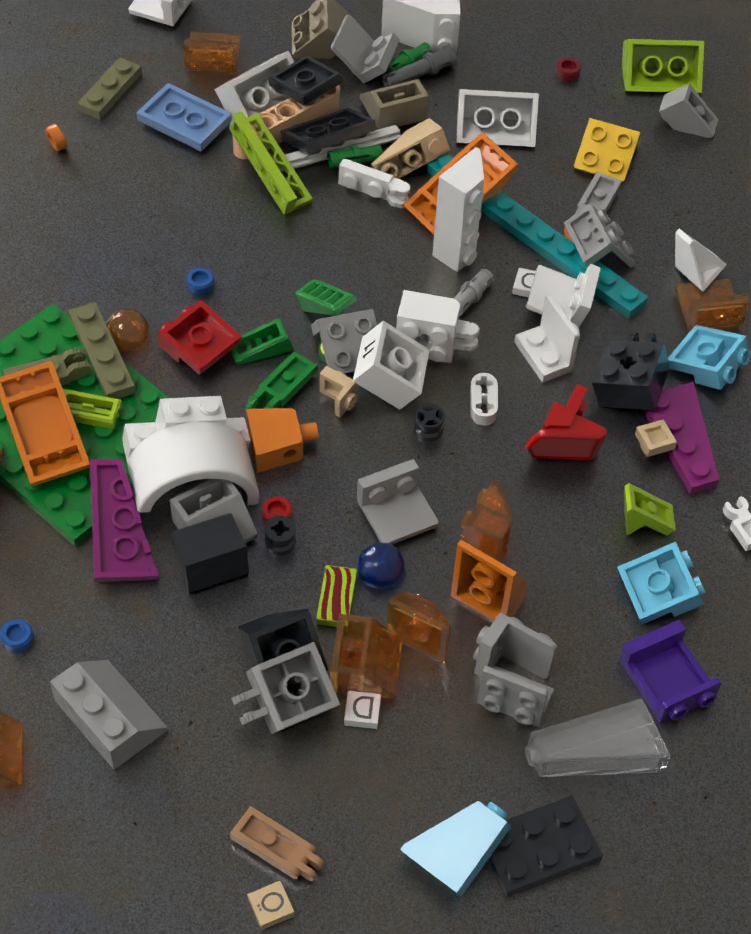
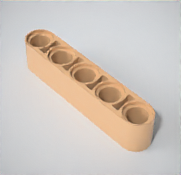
(291, 113)

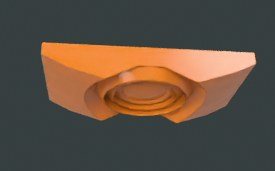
(497, 170)
(42, 424)

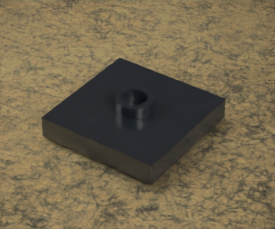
(305, 80)

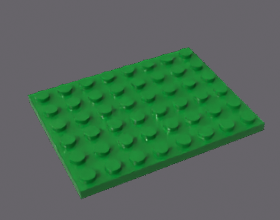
(67, 500)

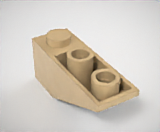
(413, 149)

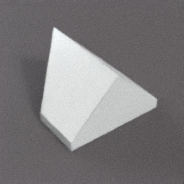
(696, 260)

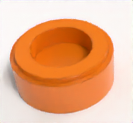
(56, 137)

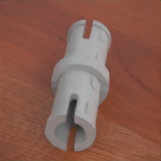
(472, 290)

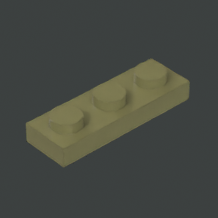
(109, 88)

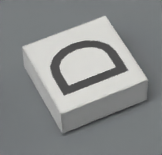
(523, 282)
(362, 709)

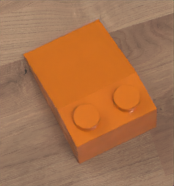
(486, 583)

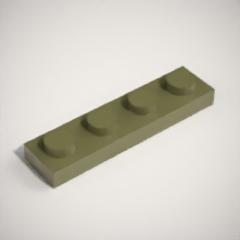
(101, 351)

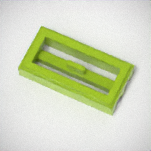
(91, 415)

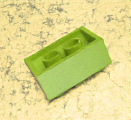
(662, 65)

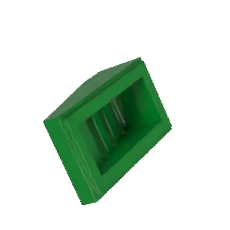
(324, 298)
(277, 343)

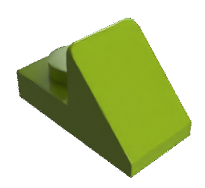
(646, 509)

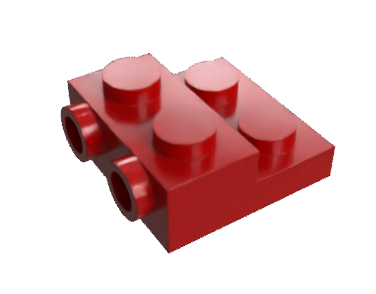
(198, 337)

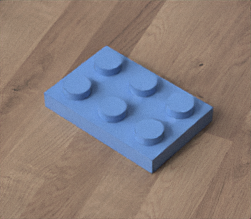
(184, 117)

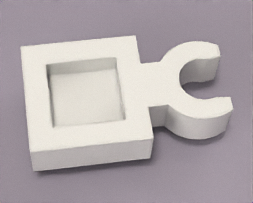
(741, 521)

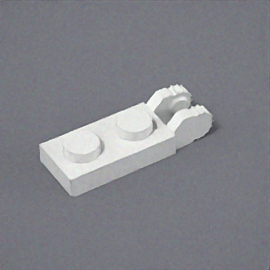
(373, 183)

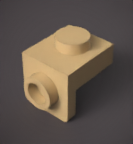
(340, 388)

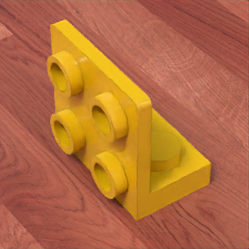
(607, 149)

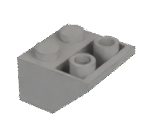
(210, 501)

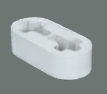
(489, 399)

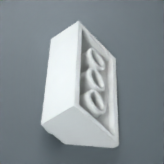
(459, 211)

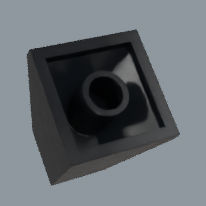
(278, 635)

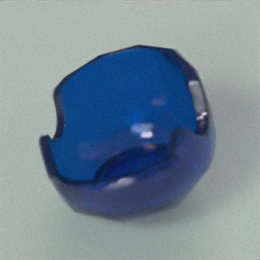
(381, 565)

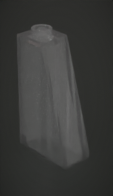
(600, 744)

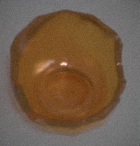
(128, 329)

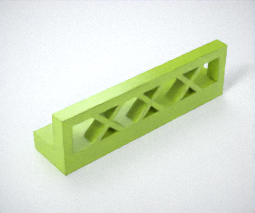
(266, 166)

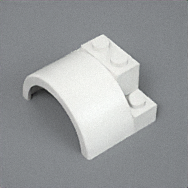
(186, 445)

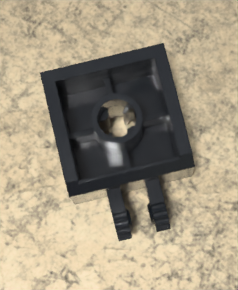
(631, 373)

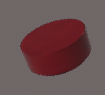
(568, 69)

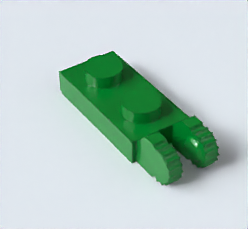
(283, 382)

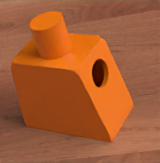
(277, 437)

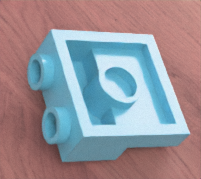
(710, 356)
(662, 583)

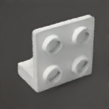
(159, 10)
(571, 293)
(551, 345)

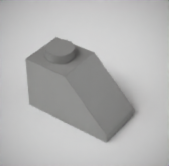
(688, 112)

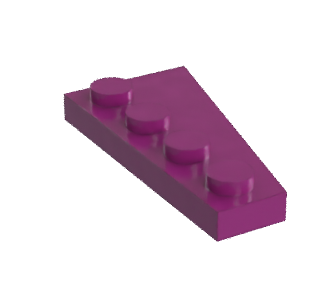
(693, 451)
(117, 528)

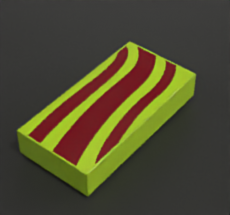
(336, 594)

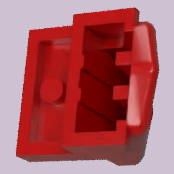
(567, 432)

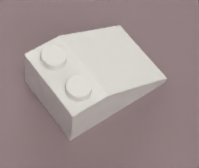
(422, 22)

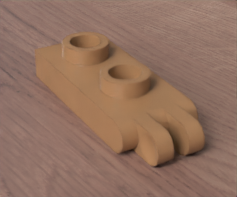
(276, 845)

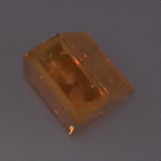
(490, 523)
(365, 657)

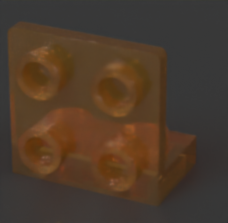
(212, 52)
(712, 307)

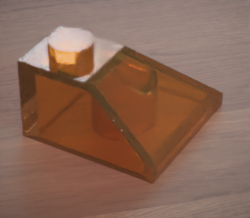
(419, 624)

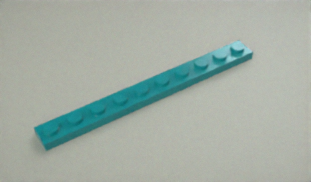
(554, 247)

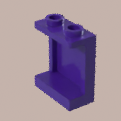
(668, 672)

